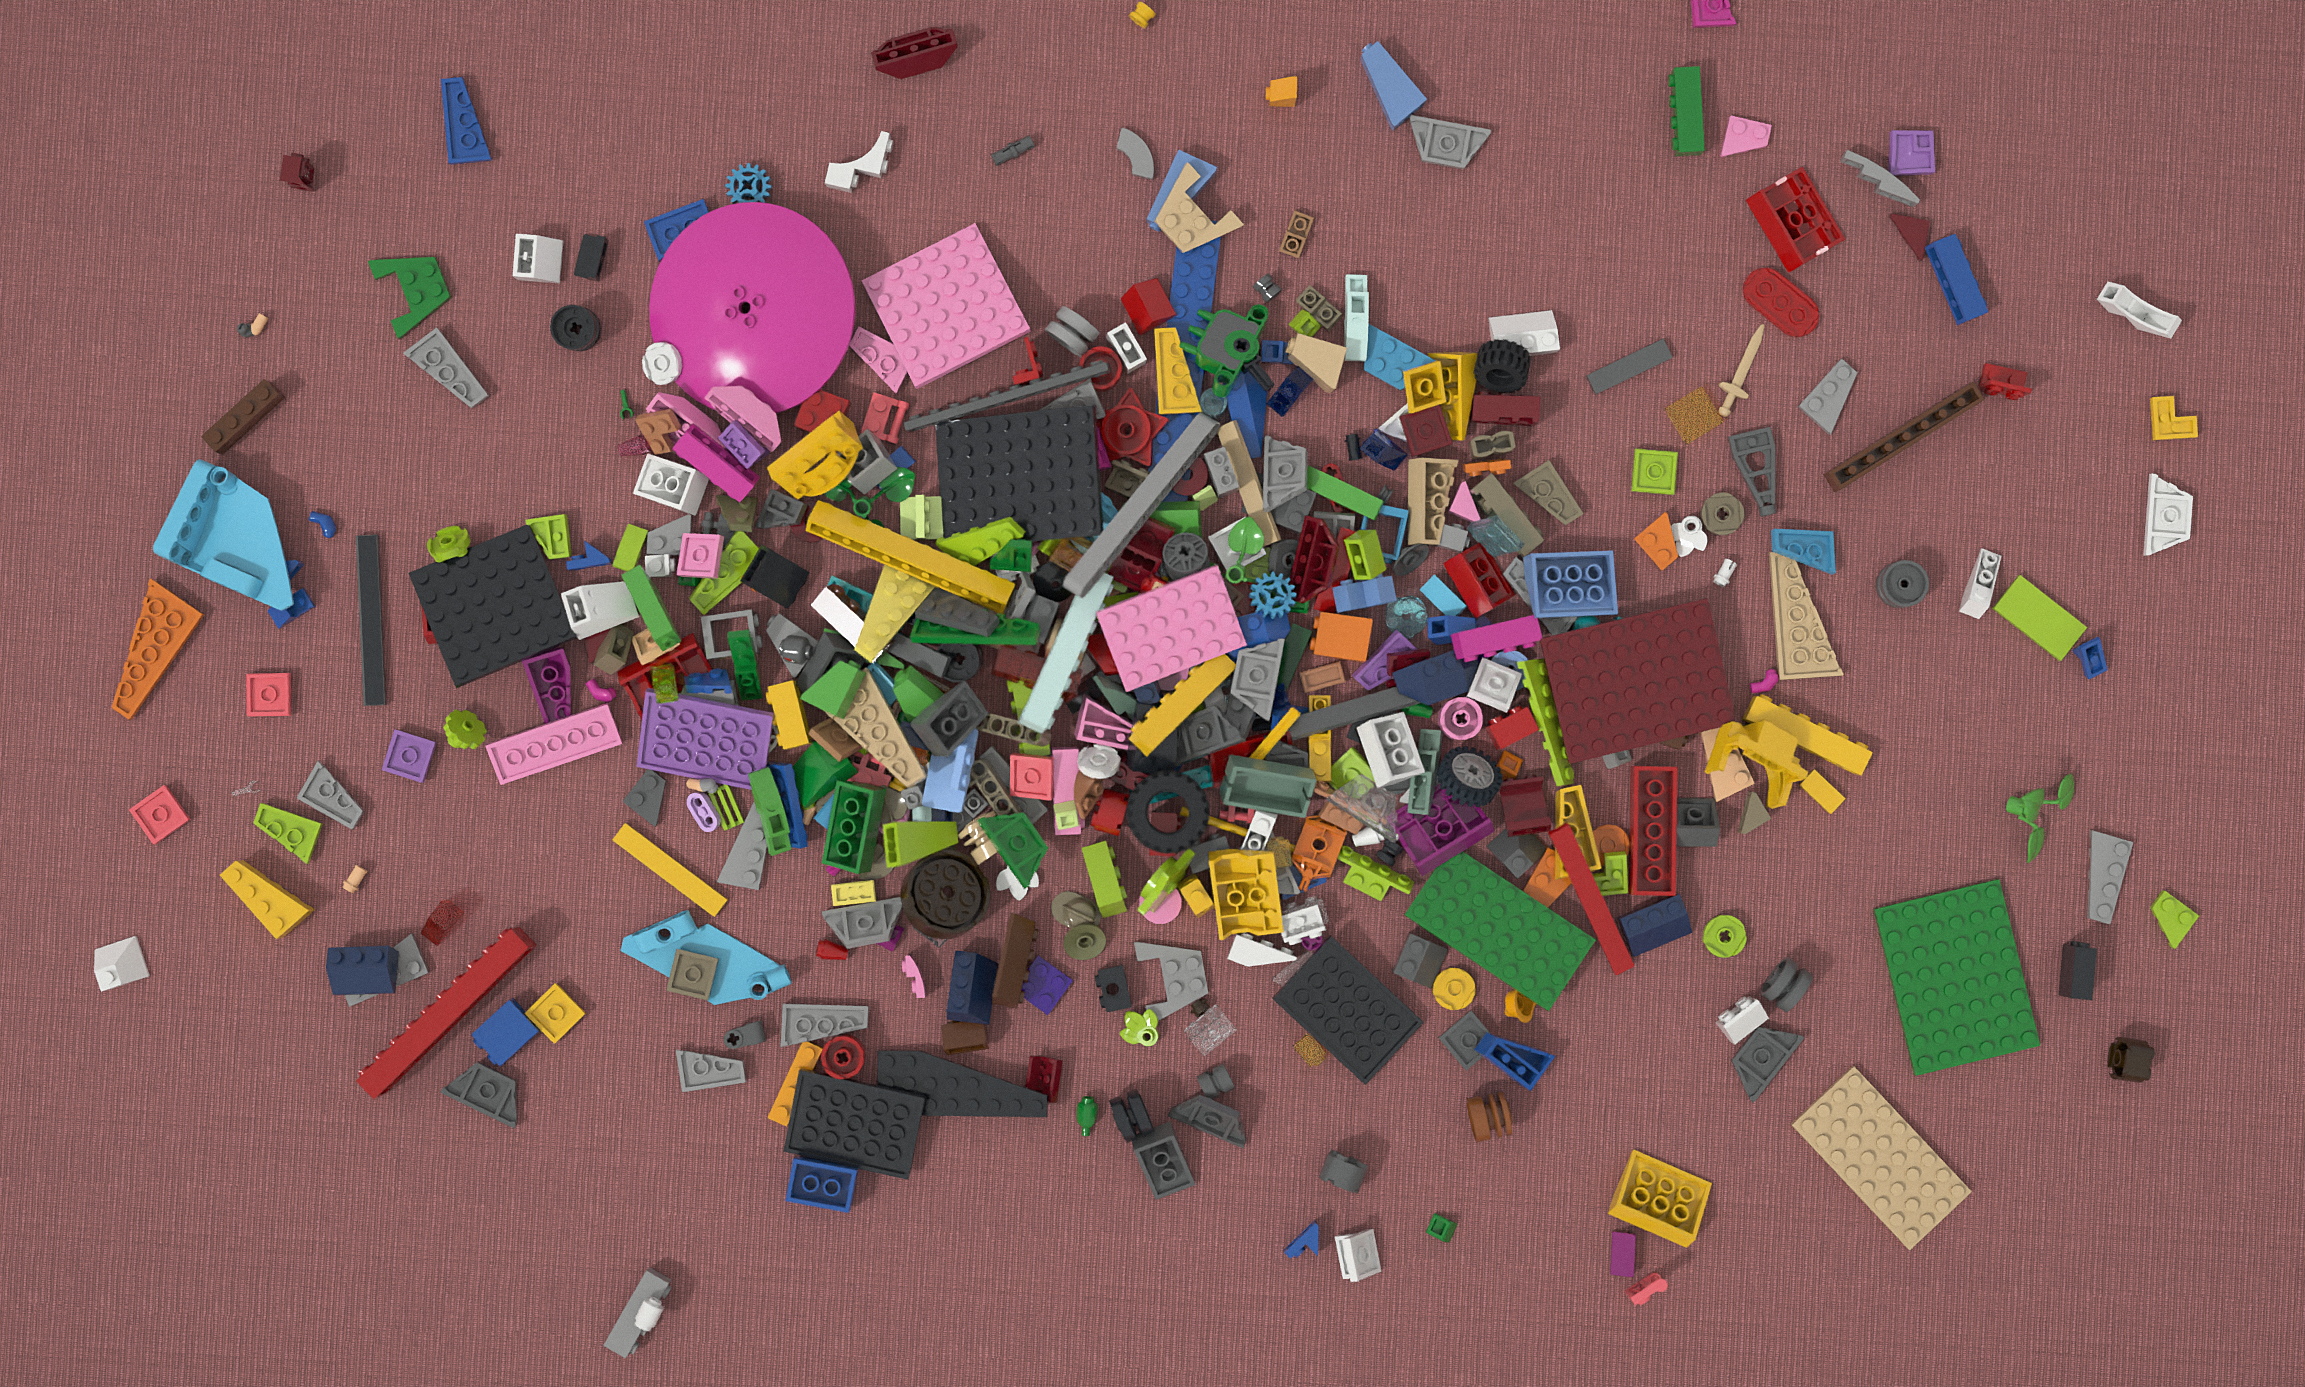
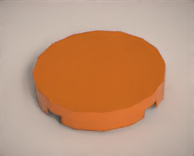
(1610, 839)

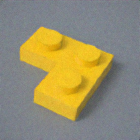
(2166, 425)

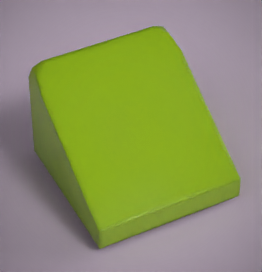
(1305, 324)

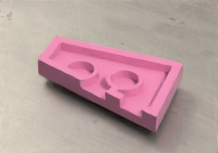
(880, 357)

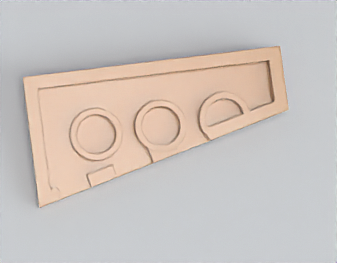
(1736, 774)

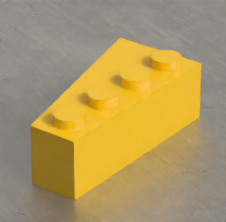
(1572, 809)
(266, 899)

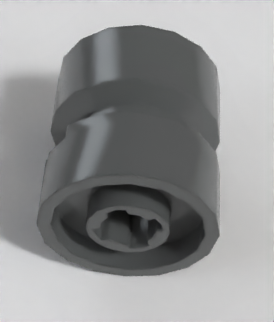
(1216, 1081)

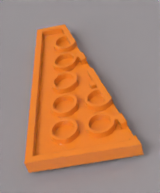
(156, 641)

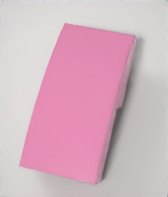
(912, 969)

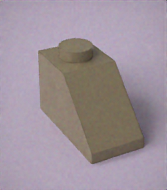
(614, 649)

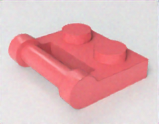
(878, 415)
(1641, 1291)

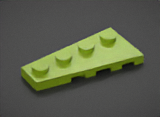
(980, 542)
(733, 564)

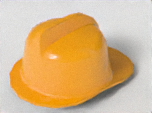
(1519, 1006)

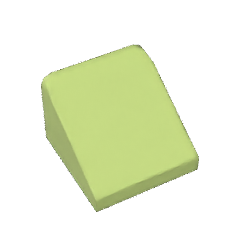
(1206, 497)
(1066, 815)

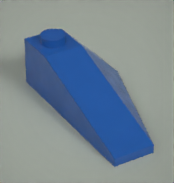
(1248, 407)

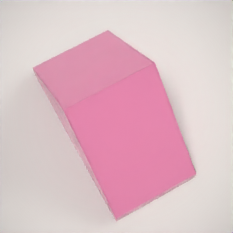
(1463, 504)

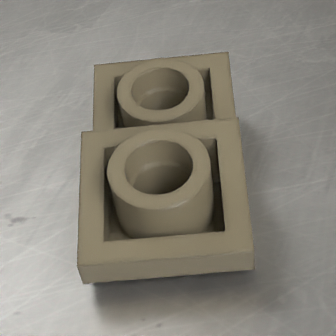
(1319, 308)

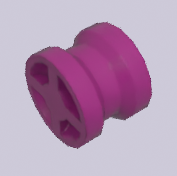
(1311, 944)

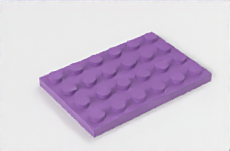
(704, 739)

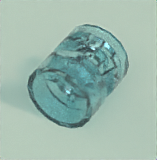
(1212, 404)

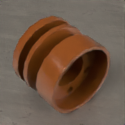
(1489, 1116)

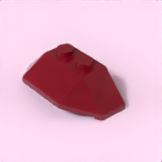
(915, 52)
(1313, 560)

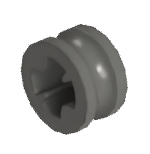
(1385, 494)

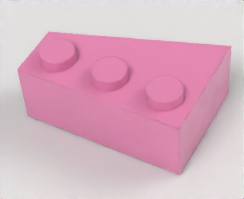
(1102, 725)

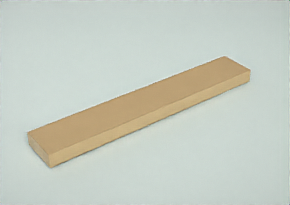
(1248, 480)

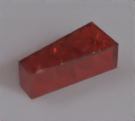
(1026, 667)

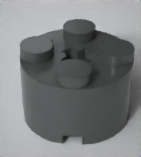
(1343, 1171)

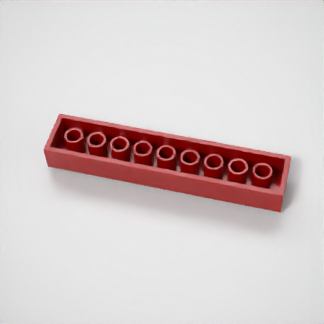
(443, 1015)

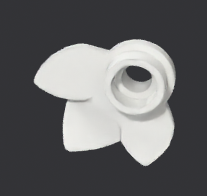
(1686, 539)
(1007, 880)

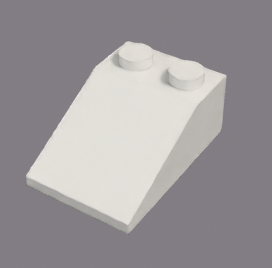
(671, 484)

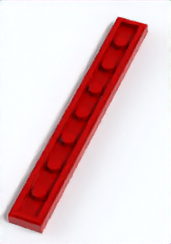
(1591, 899)

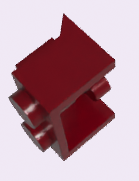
(297, 172)

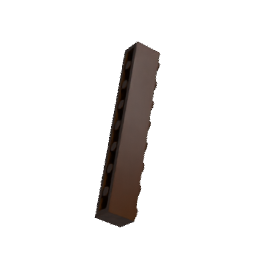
(1904, 437)

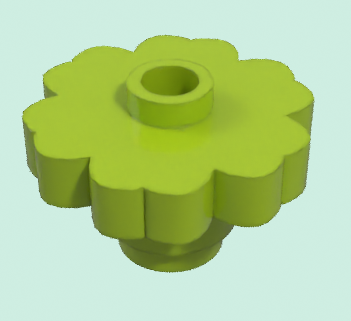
(464, 729)

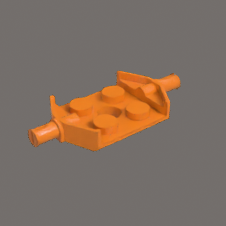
(1313, 862)

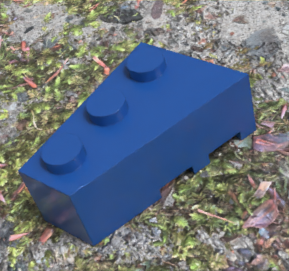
(1516, 1060)

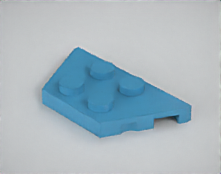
(1390, 357)

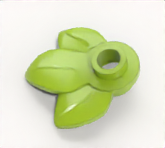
(1138, 1025)

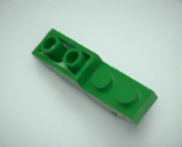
(745, 664)

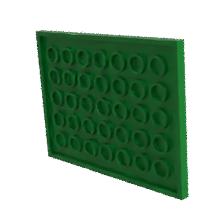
(1956, 977)

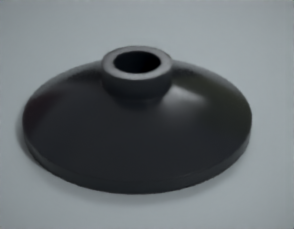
(1045, 576)

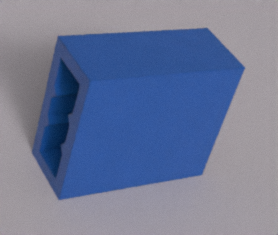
(505, 1032)

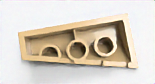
(1427, 498)

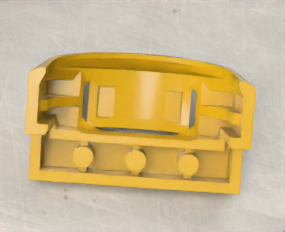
(832, 435)

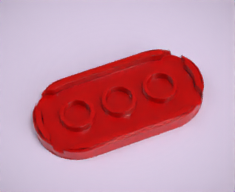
(1781, 302)

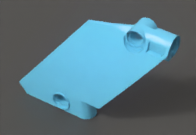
(738, 963)

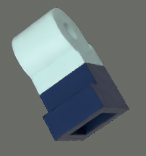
(927, 814)

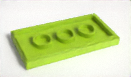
(2039, 618)

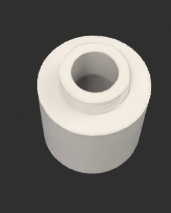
(649, 1313)

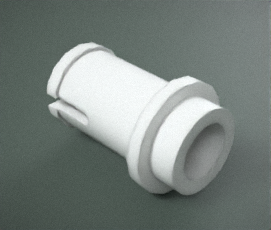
(1724, 573)

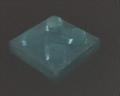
(1495, 536)

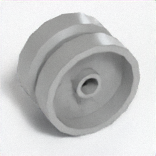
(1074, 329)

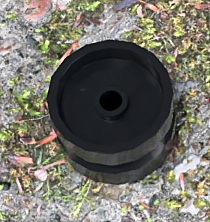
(1129, 1116)

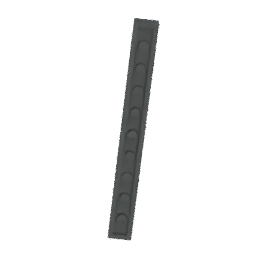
(1016, 393)

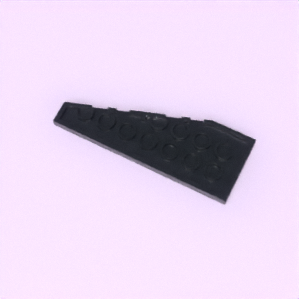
(955, 1088)

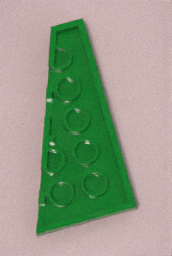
(1007, 632)

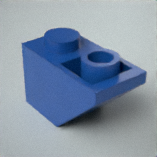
(1442, 627)

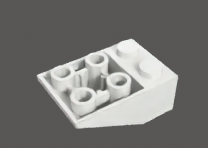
(598, 607)

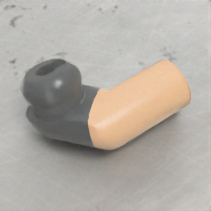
(252, 329)

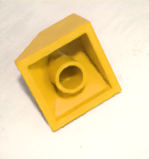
(1424, 386)

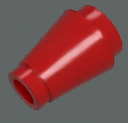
(831, 951)

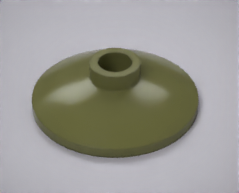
(1086, 948)

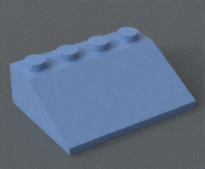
(1571, 583)

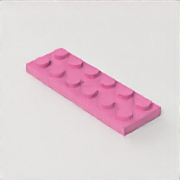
(554, 743)

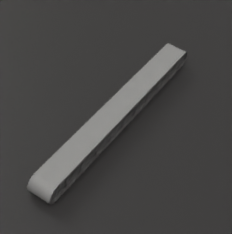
(1141, 505)

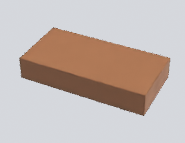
(1322, 677)

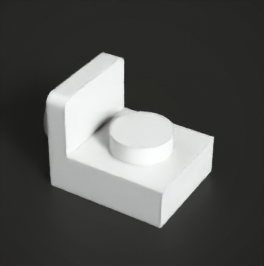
(659, 565)

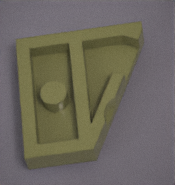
(738, 515)

